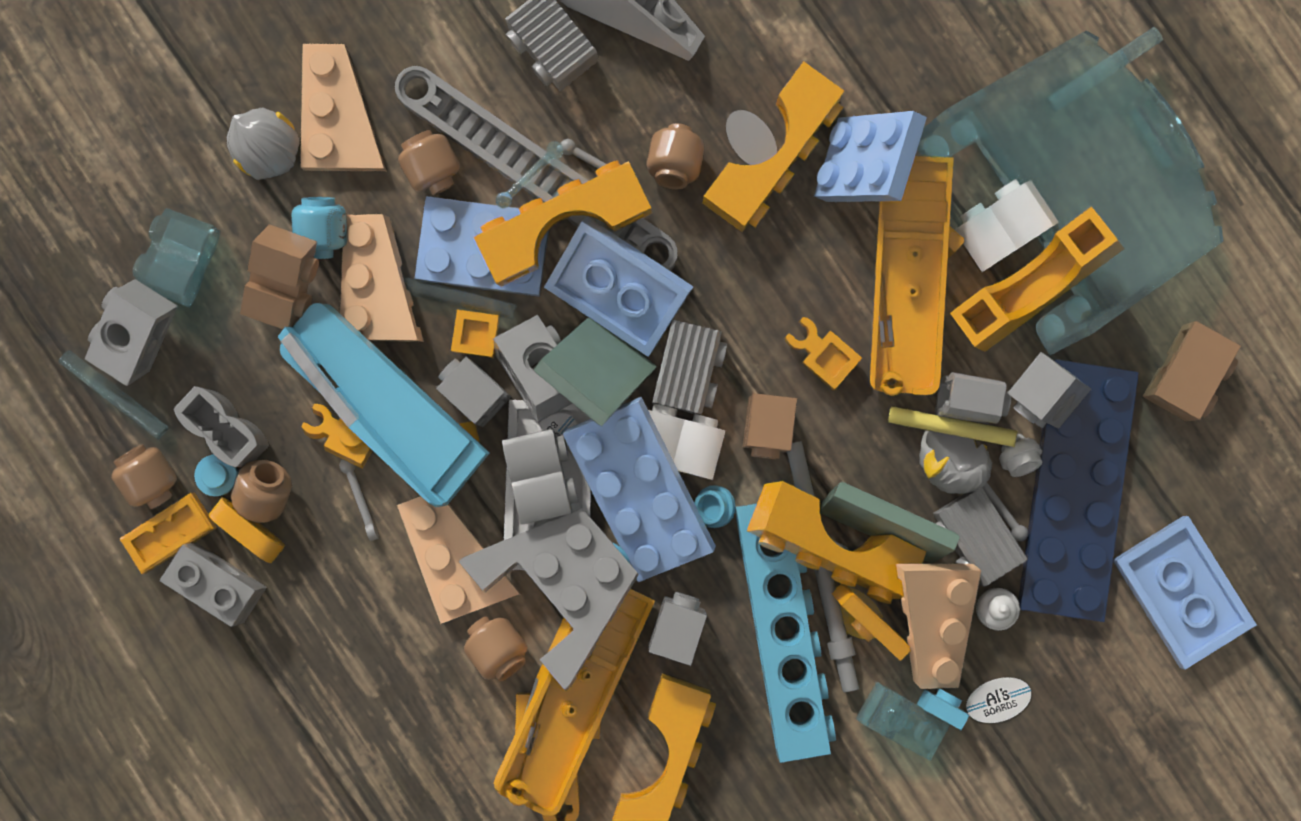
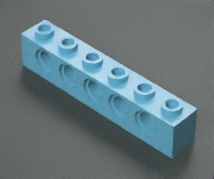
(791, 738)

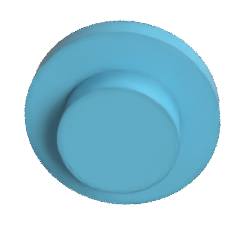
(215, 476)
(715, 506)

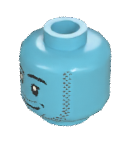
(323, 222)

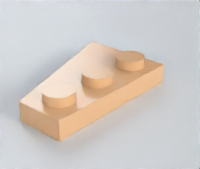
(333, 114)
(373, 283)
(439, 544)
(939, 616)

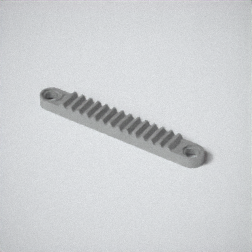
(508, 150)

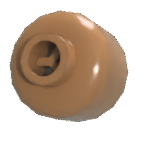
(675, 156)
(429, 162)
(144, 476)
(261, 491)
(495, 648)

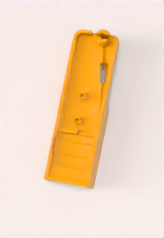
(912, 282)
(568, 717)

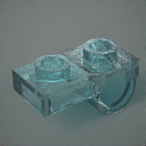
(902, 721)

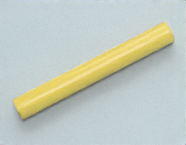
(953, 426)

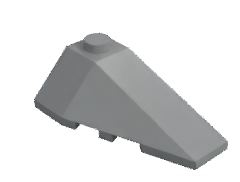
(653, 21)

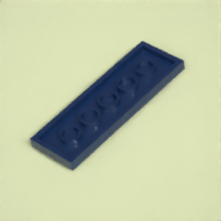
(1079, 499)

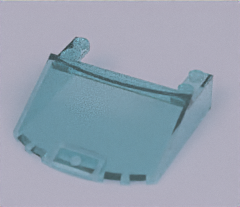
(1103, 150)

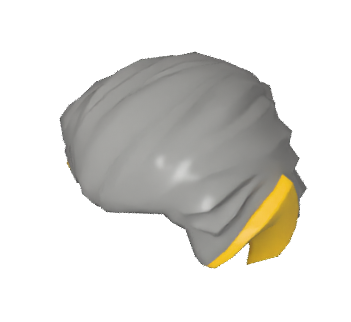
(262, 143)
(954, 462)

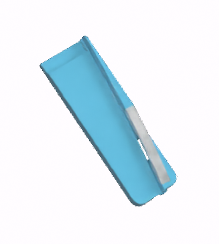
(382, 404)

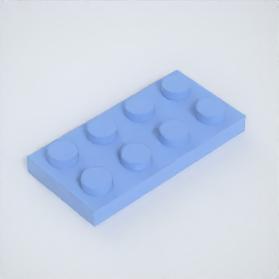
(640, 490)

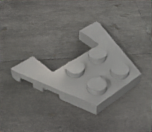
(575, 571)

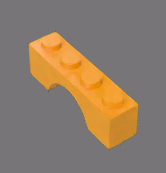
(742, 189)
(514, 244)
(1065, 262)
(793, 522)
(679, 713)

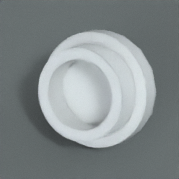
(1022, 458)
(998, 609)

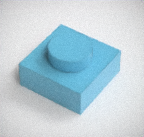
(944, 707)

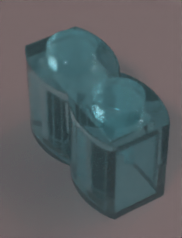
(177, 256)

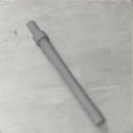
(840, 647)

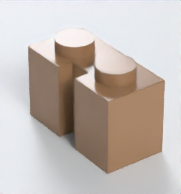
(279, 277)
(1193, 372)
(769, 425)

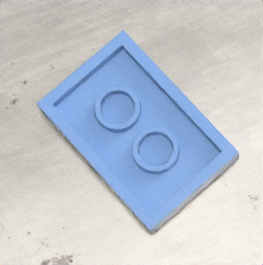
(870, 157)
(451, 254)
(618, 286)
(1184, 592)

